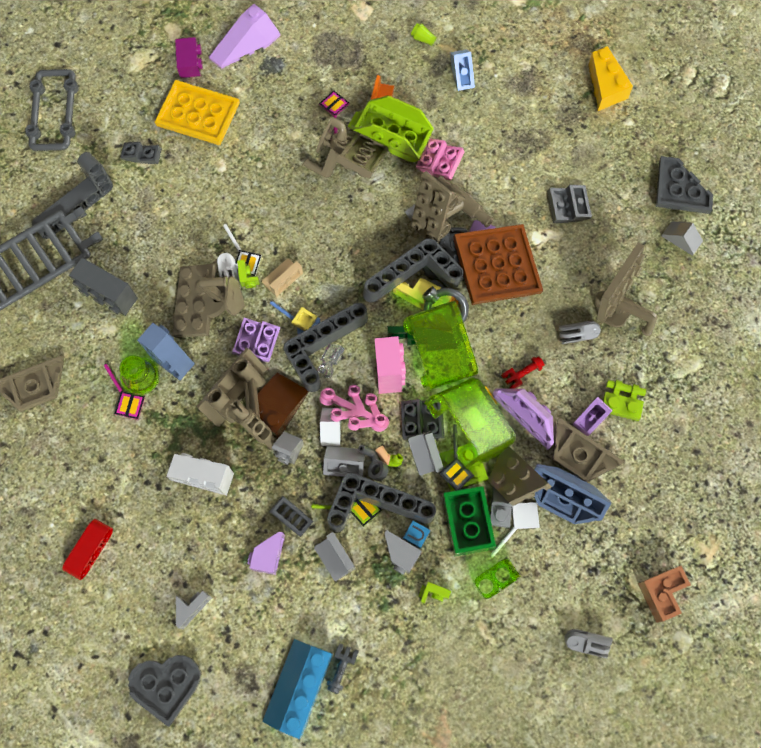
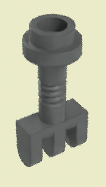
(334, 685)

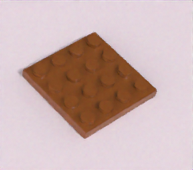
(497, 264)

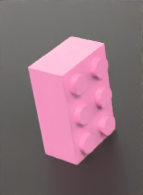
(390, 364)

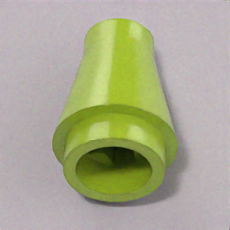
(423, 35)

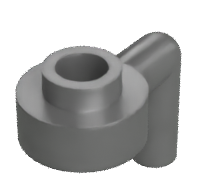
(378, 469)

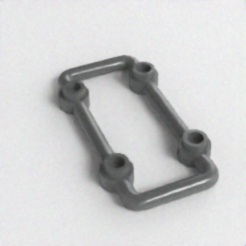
(66, 129)

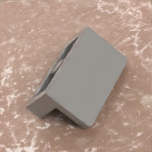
(425, 453)
(343, 461)
(334, 557)

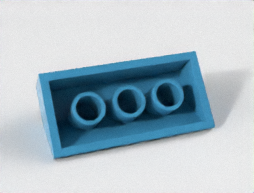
(297, 689)

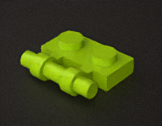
(624, 406)

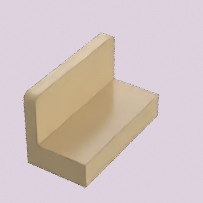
(282, 276)

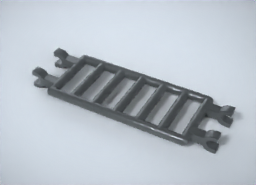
(54, 272)

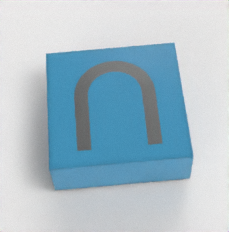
(416, 534)

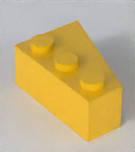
(608, 79)

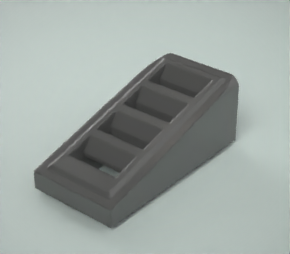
(280, 517)

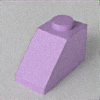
(267, 554)

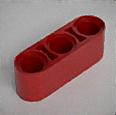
(87, 549)

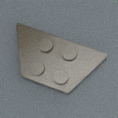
(33, 385)
(581, 454)
(515, 478)

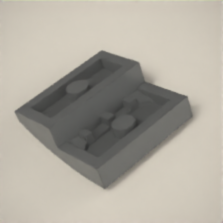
(569, 204)

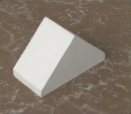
(329, 430)

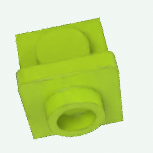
(244, 273)
(438, 593)

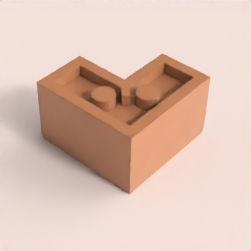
(659, 592)

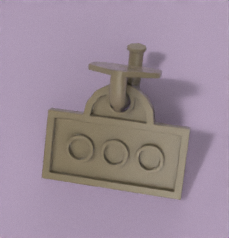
(353, 153)
(202, 298)
(612, 304)

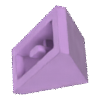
(592, 416)

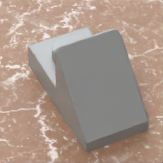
(500, 510)
(186, 612)

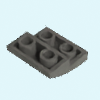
(418, 419)

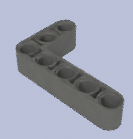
(84, 194)
(410, 267)
(321, 340)
(376, 499)

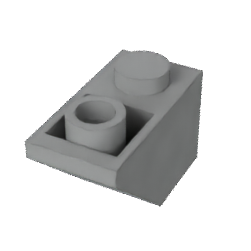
(287, 448)

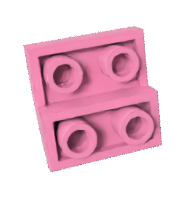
(440, 159)

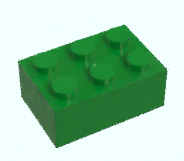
(468, 521)

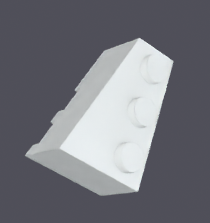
(200, 473)

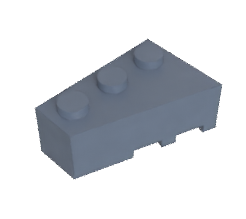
(165, 351)

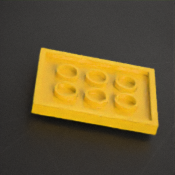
(197, 112)

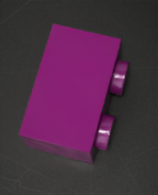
(188, 57)

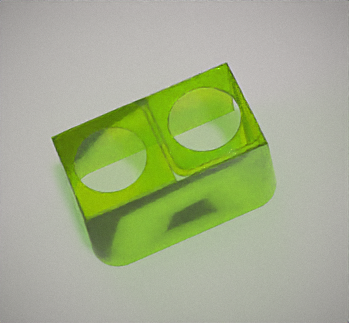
(505, 563)

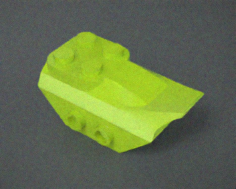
(395, 125)

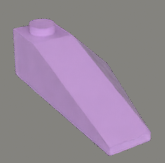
(247, 34)

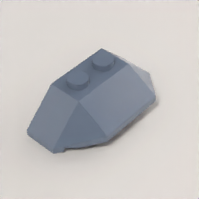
(570, 496)

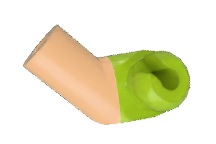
(389, 459)

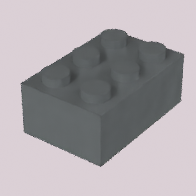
(103, 287)

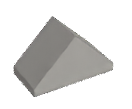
(684, 236)

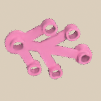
(374, 419)

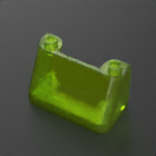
(442, 346)

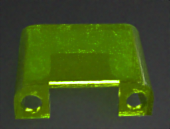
(478, 419)

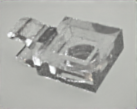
(330, 357)

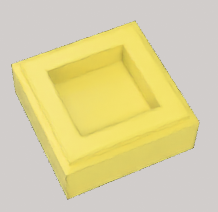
(304, 319)

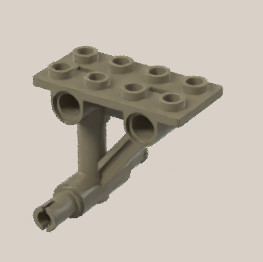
(439, 201)
(225, 398)

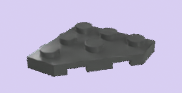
(680, 188)

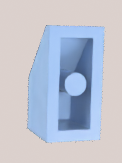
(462, 69)

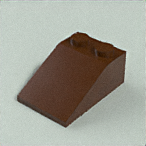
(280, 402)

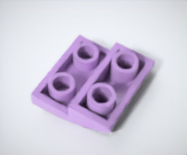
(257, 337)

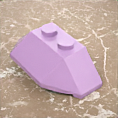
(528, 412)

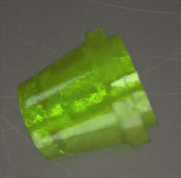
(141, 381)

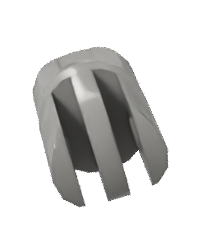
(579, 332)
(588, 643)

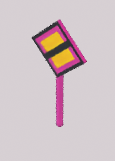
(334, 105)
(128, 404)

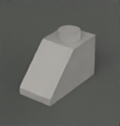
(401, 553)

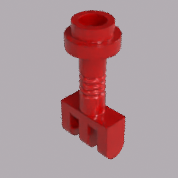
(537, 363)

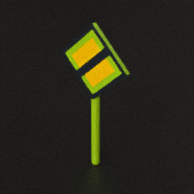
(361, 511)

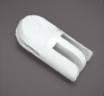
(227, 266)

